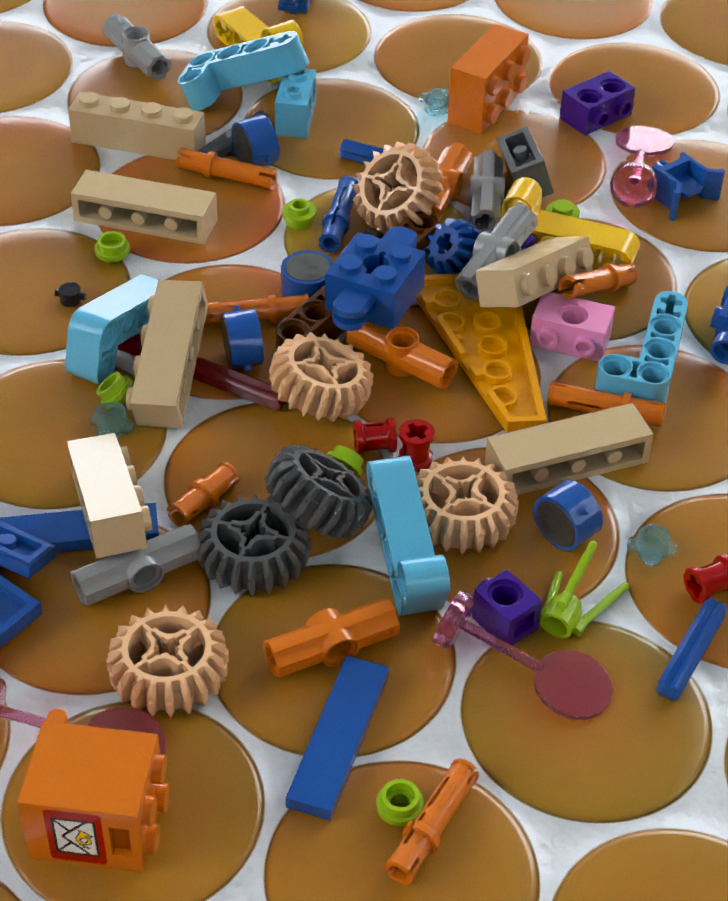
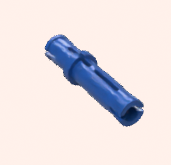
(336, 221)

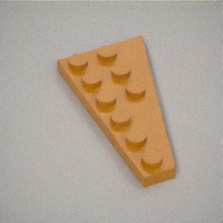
(490, 348)

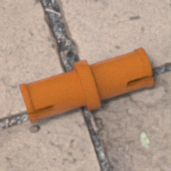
(203, 494)

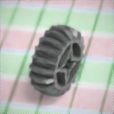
(318, 491)
(252, 545)

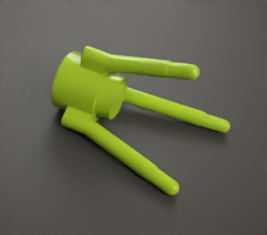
(563, 612)

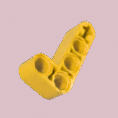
(242, 26)
(607, 242)

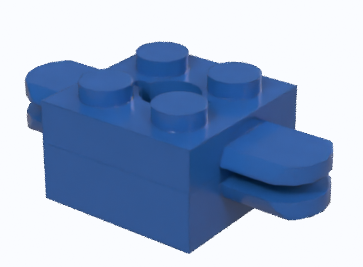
(375, 279)

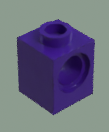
(506, 608)

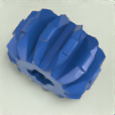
(451, 246)

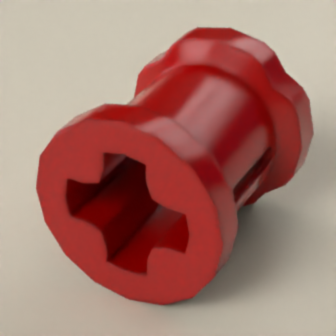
(375, 436)
(416, 440)
(707, 580)

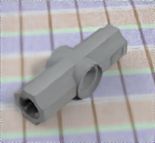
(136, 46)
(486, 191)
(500, 243)
(136, 569)

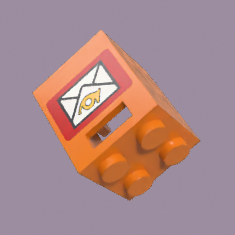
(93, 795)

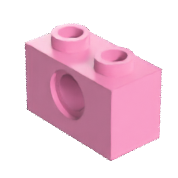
(572, 326)

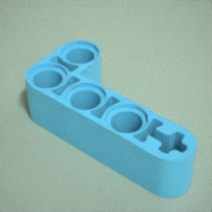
(240, 66)
(103, 325)
(652, 372)
(416, 574)

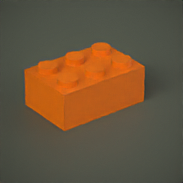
(488, 78)

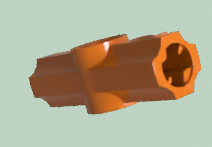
(453, 165)
(404, 353)
(331, 637)

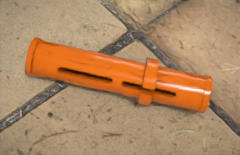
(213, 165)
(604, 279)
(266, 308)
(594, 400)
(423, 834)

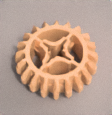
(393, 181)
(321, 376)
(467, 504)
(165, 673)

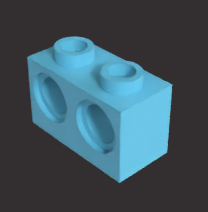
(295, 104)

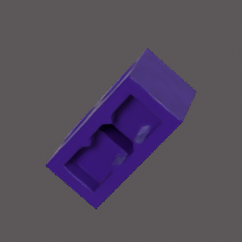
(597, 102)

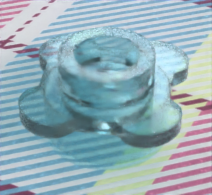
(435, 102)
(111, 418)
(652, 544)

